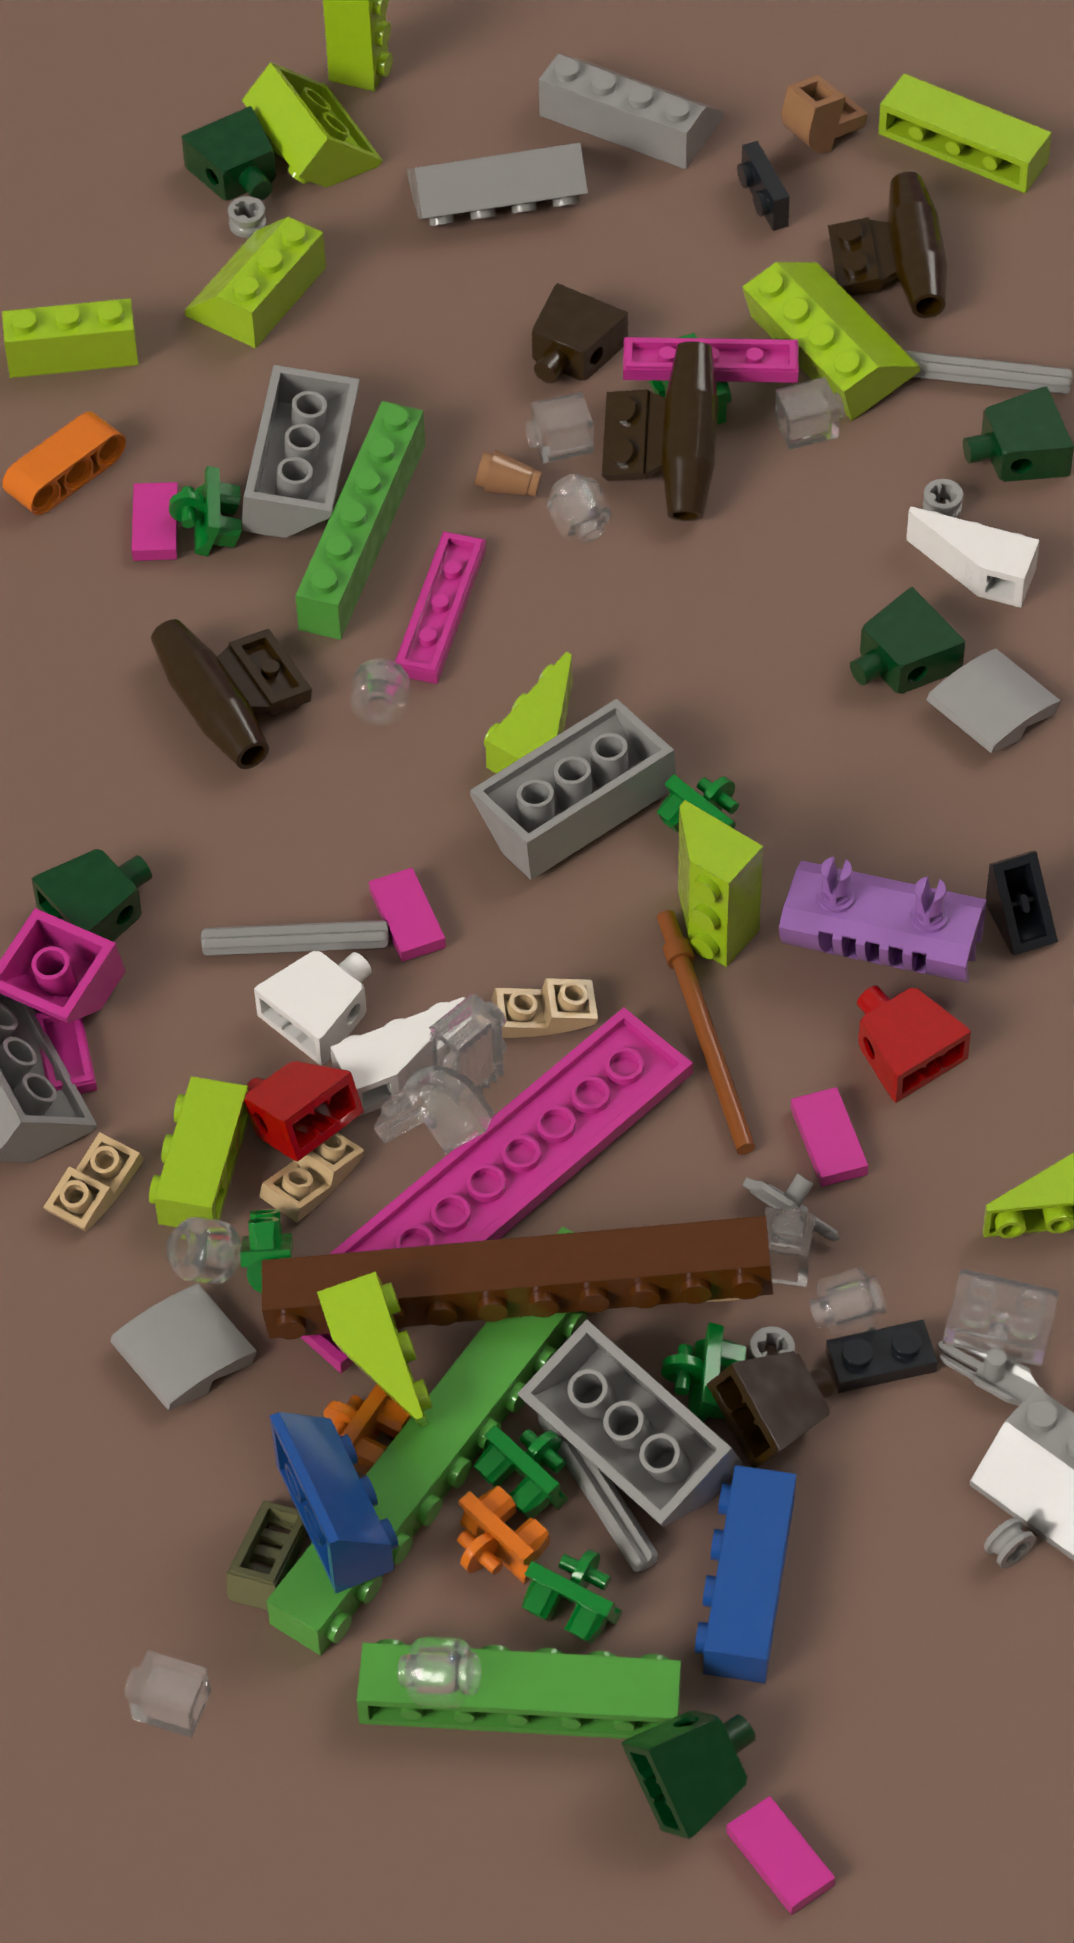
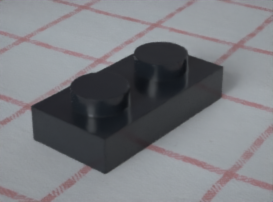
(767, 190)
(881, 1356)

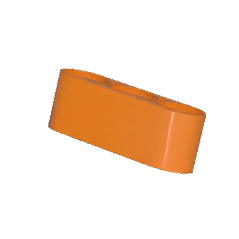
(64, 463)

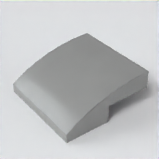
(993, 700)
(183, 1346)

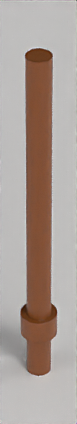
(680, 957)

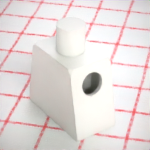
(315, 1001)

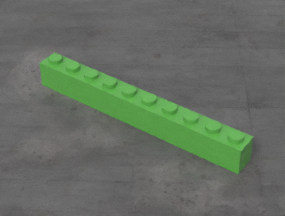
(426, 1464)

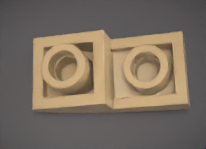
(554, 1009)
(312, 1179)
(95, 1184)

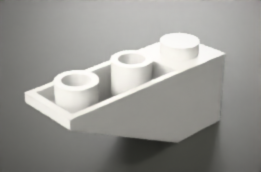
(980, 557)
(388, 1056)

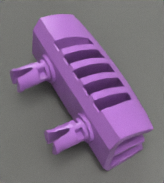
(882, 920)

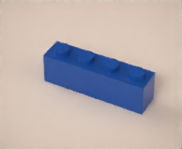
(748, 1574)

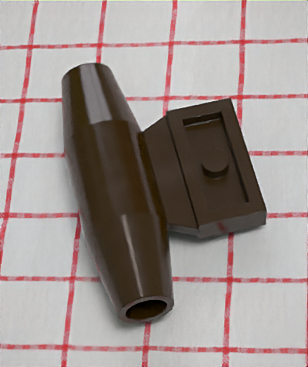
(905, 247)
(668, 433)
(228, 689)

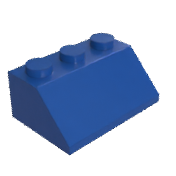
(332, 1499)

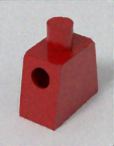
(909, 1039)
(301, 1106)

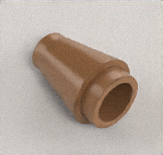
(506, 475)

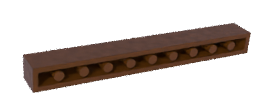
(532, 1275)

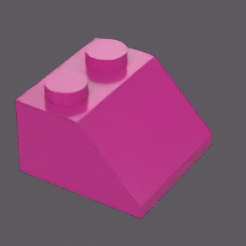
(60, 968)

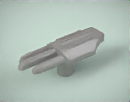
(791, 1198)
(996, 1374)

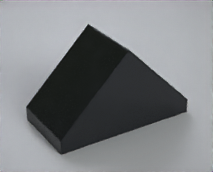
(1020, 903)

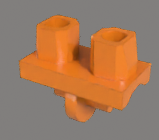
(365, 1422)
(493, 1543)

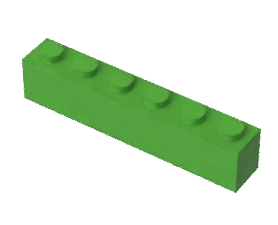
(360, 520)
(531, 1693)

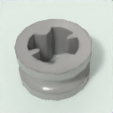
(246, 216)
(943, 489)
(773, 1336)
(1009, 1542)

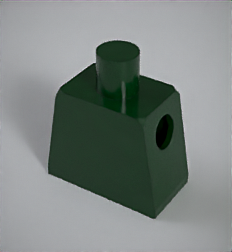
(232, 156)
(1023, 439)
(907, 645)
(93, 892)
(690, 1768)

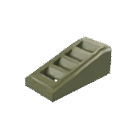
(254, 1583)

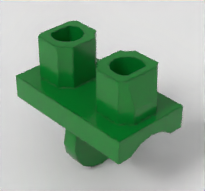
(203, 509)
(715, 798)
(263, 1243)
(708, 1360)
(538, 1486)
(591, 1609)

